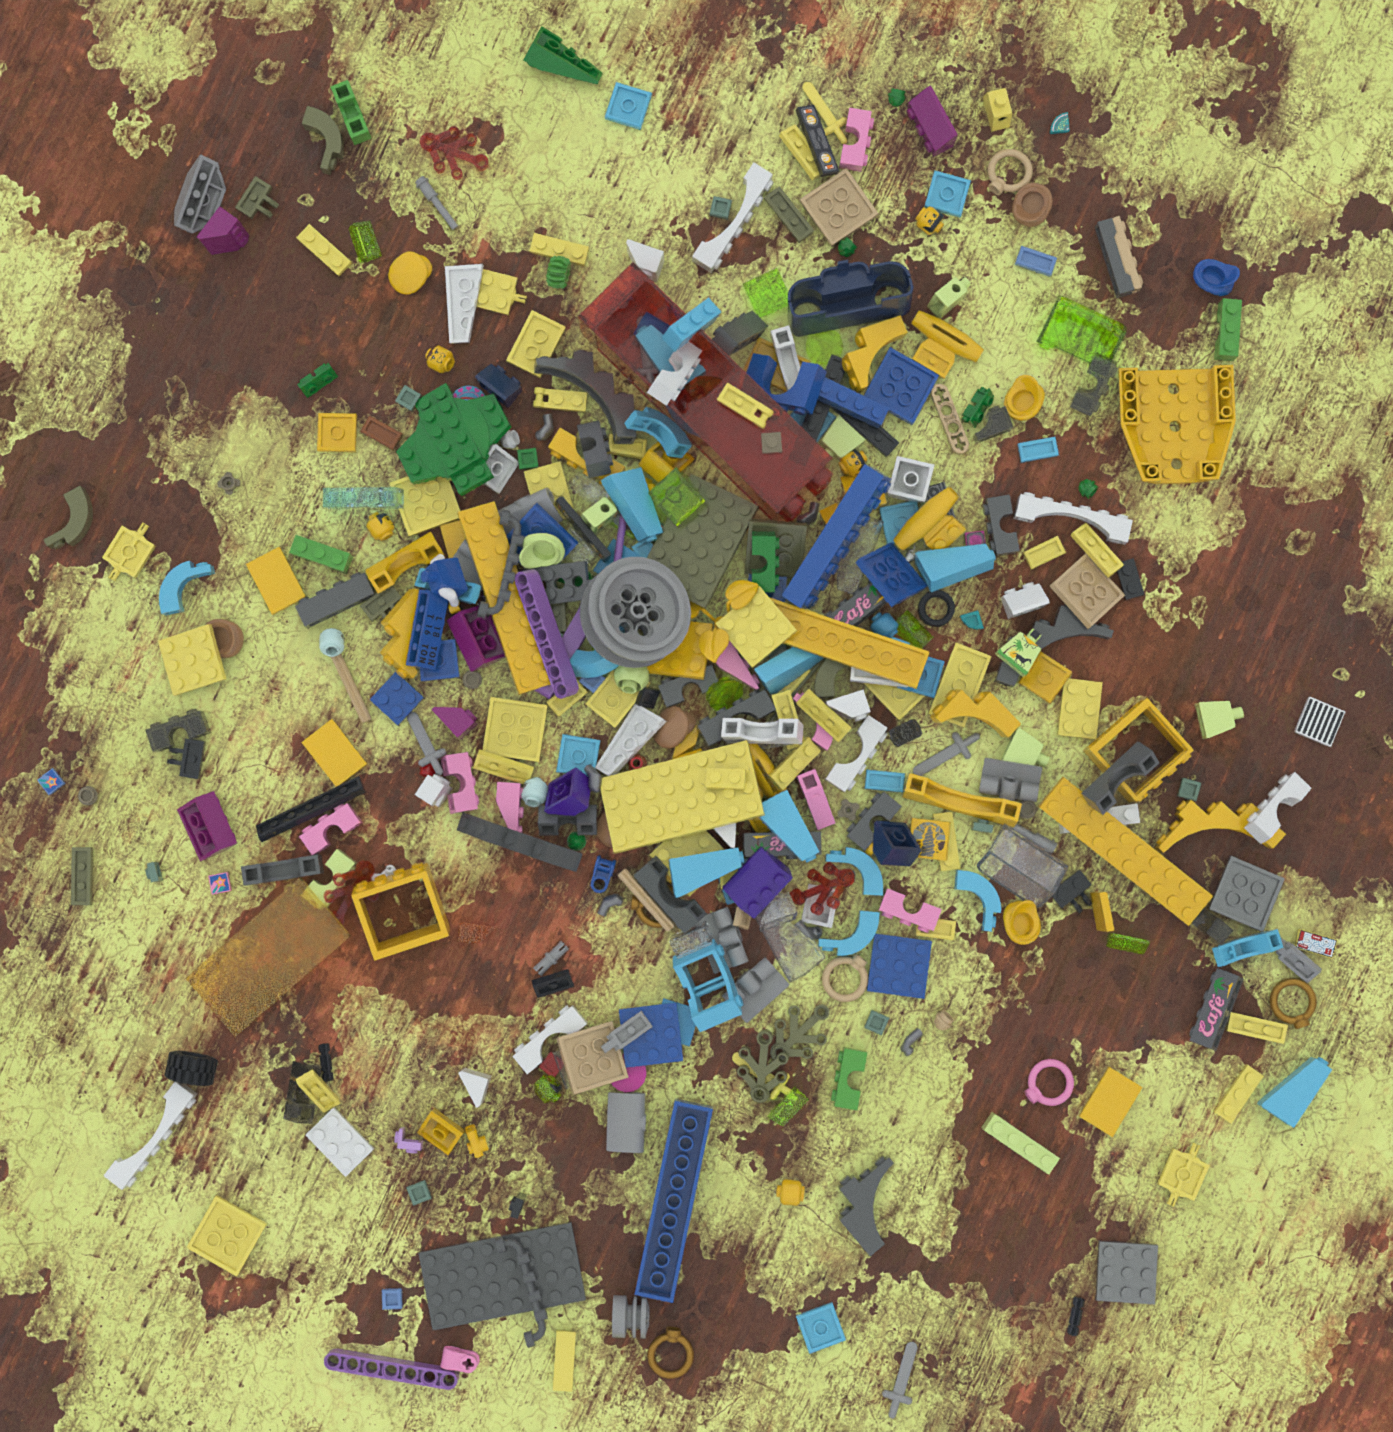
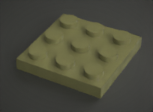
(791, 546)

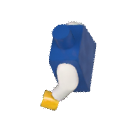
(446, 580)

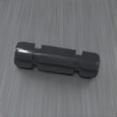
(325, 1061)
(1075, 1316)

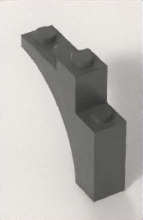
(861, 1194)

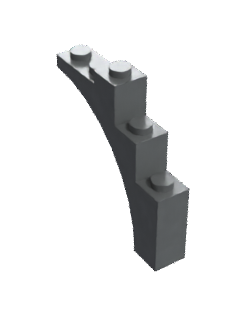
(598, 385)
(1064, 626)
(519, 842)

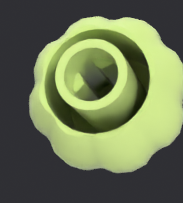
(631, 679)

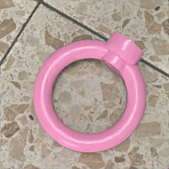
(1034, 1093)

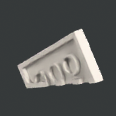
(462, 297)
(630, 738)

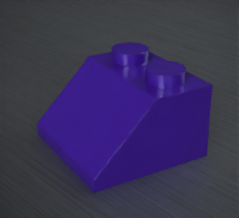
(568, 794)

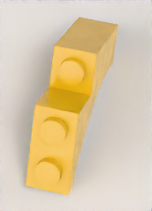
(870, 341)
(400, 623)
(984, 708)

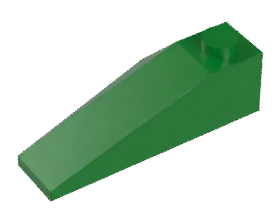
(552, 56)

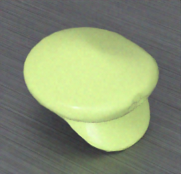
(541, 550)

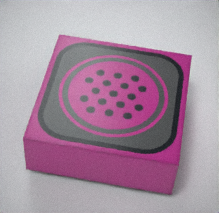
(974, 538)

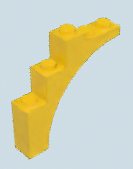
(1218, 816)

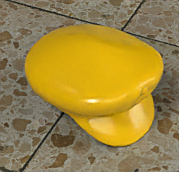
(409, 272)
(1024, 398)
(1022, 922)

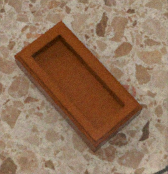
(381, 433)

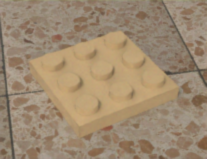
(839, 207)
(1087, 591)
(586, 1061)

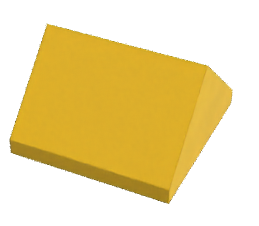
(441, 1131)

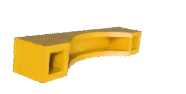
(990, 809)

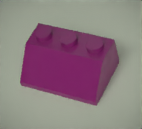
(932, 122)
(223, 233)
(476, 638)
(207, 826)

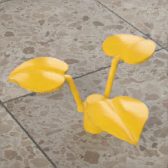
(715, 642)

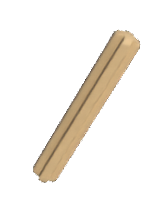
(351, 688)
(646, 900)

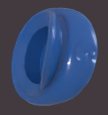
(1215, 276)

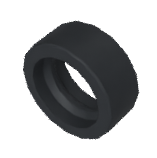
(950, 610)

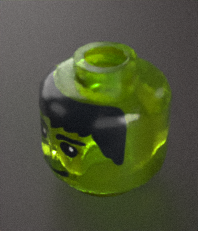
(548, 1089)

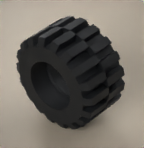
(191, 1068)

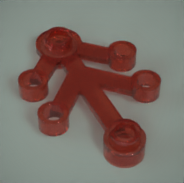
(451, 151)
(844, 879)
(347, 890)

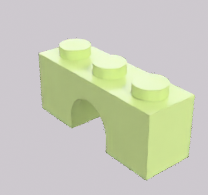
(338, 863)

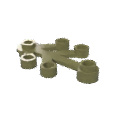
(797, 1035)
(762, 1068)

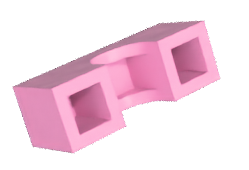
(858, 123)
(460, 767)
(315, 836)
(893, 906)

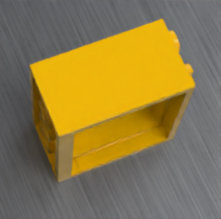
(1166, 729)
(411, 939)

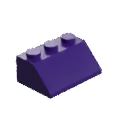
(758, 882)

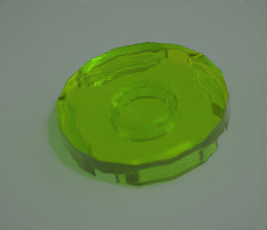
(822, 352)
(724, 693)

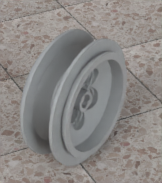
(664, 599)

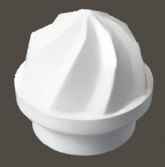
(510, 439)

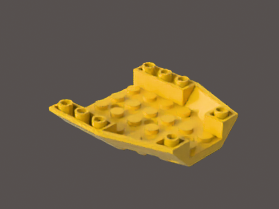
(1200, 407)

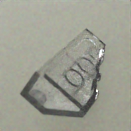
(849, 574)
(792, 949)

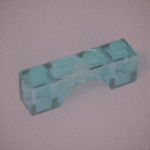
(363, 497)

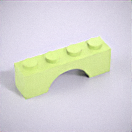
(1020, 1143)

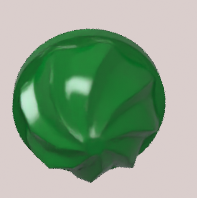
(896, 97)
(846, 247)
(1088, 488)
(576, 842)

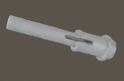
(423, 184)
(1038, 839)

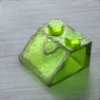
(676, 496)

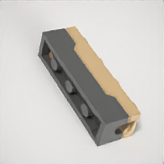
(1118, 256)

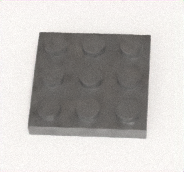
(1246, 893)
(1126, 1272)

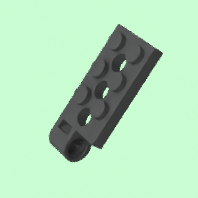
(568, 573)

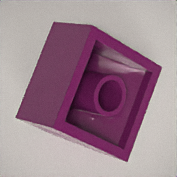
(457, 720)

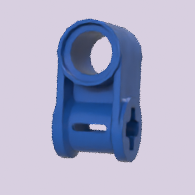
(602, 872)

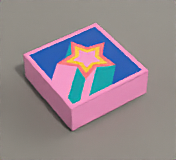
(220, 883)

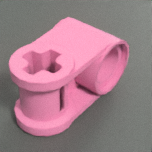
(456, 1359)

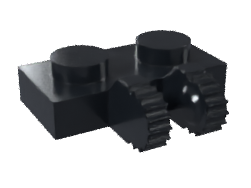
(191, 758)
(1071, 889)

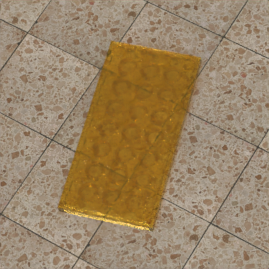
(268, 957)

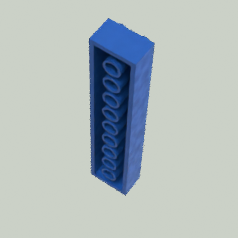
(673, 1200)

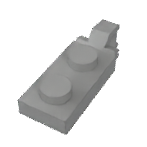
(1298, 961)
(627, 1032)

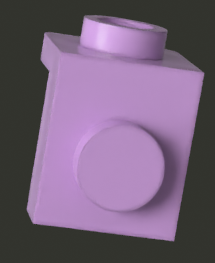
(410, 1145)

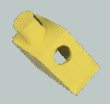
(996, 107)

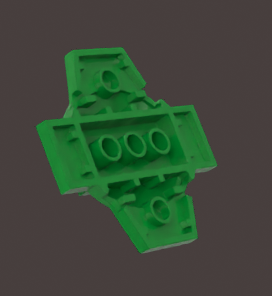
(453, 439)

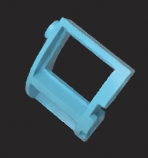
(721, 1012)

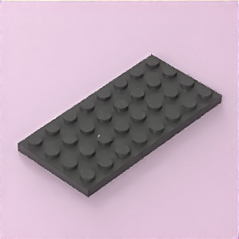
(479, 1284)

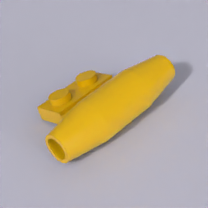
(942, 344)
(932, 523)
(763, 768)

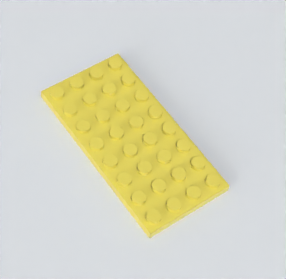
(672, 798)

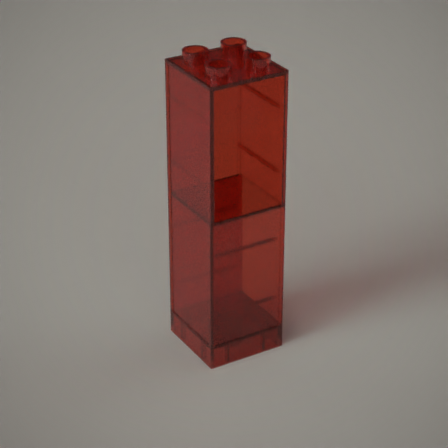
(725, 437)

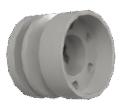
(629, 1316)

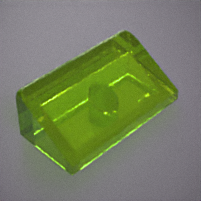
(364, 241)
(912, 631)
(1127, 943)
(788, 1107)

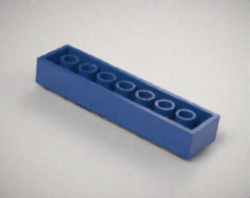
(836, 537)

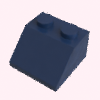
(497, 383)
(894, 844)

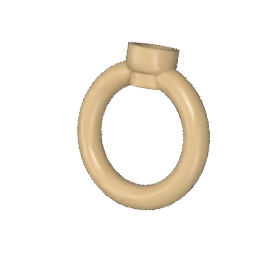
(997, 184)
(856, 962)

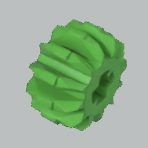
(558, 272)

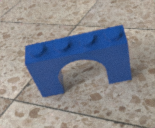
(801, 396)

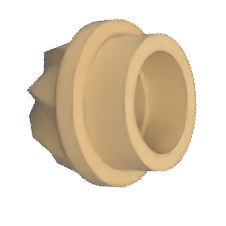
(943, 1020)

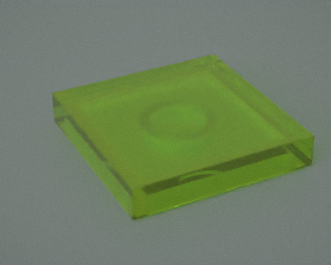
(767, 293)

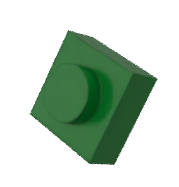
(527, 458)

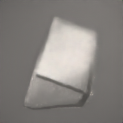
(1022, 866)

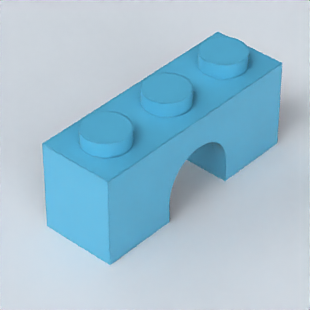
(686, 327)

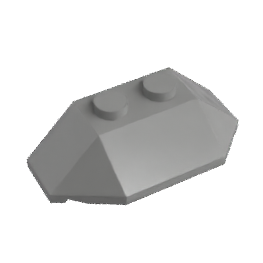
(199, 195)

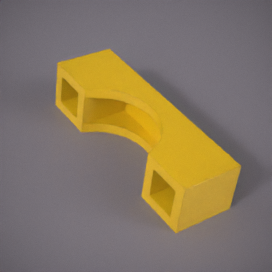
(564, 446)
(386, 572)

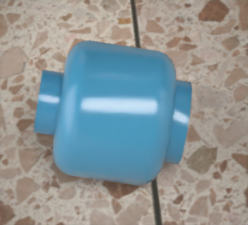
(884, 625)

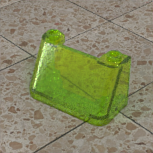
(1080, 330)

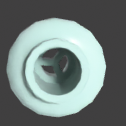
(331, 642)
(534, 792)

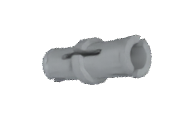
(551, 958)

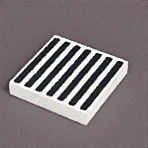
(1319, 721)

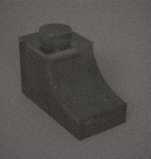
(997, 423)
(1212, 927)

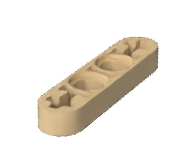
(952, 418)

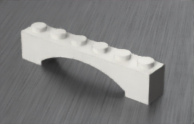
(710, 253)
(1113, 527)
(178, 1098)

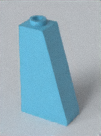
(659, 351)
(631, 498)
(952, 565)
(785, 668)
(788, 826)
(699, 869)
(1296, 1091)

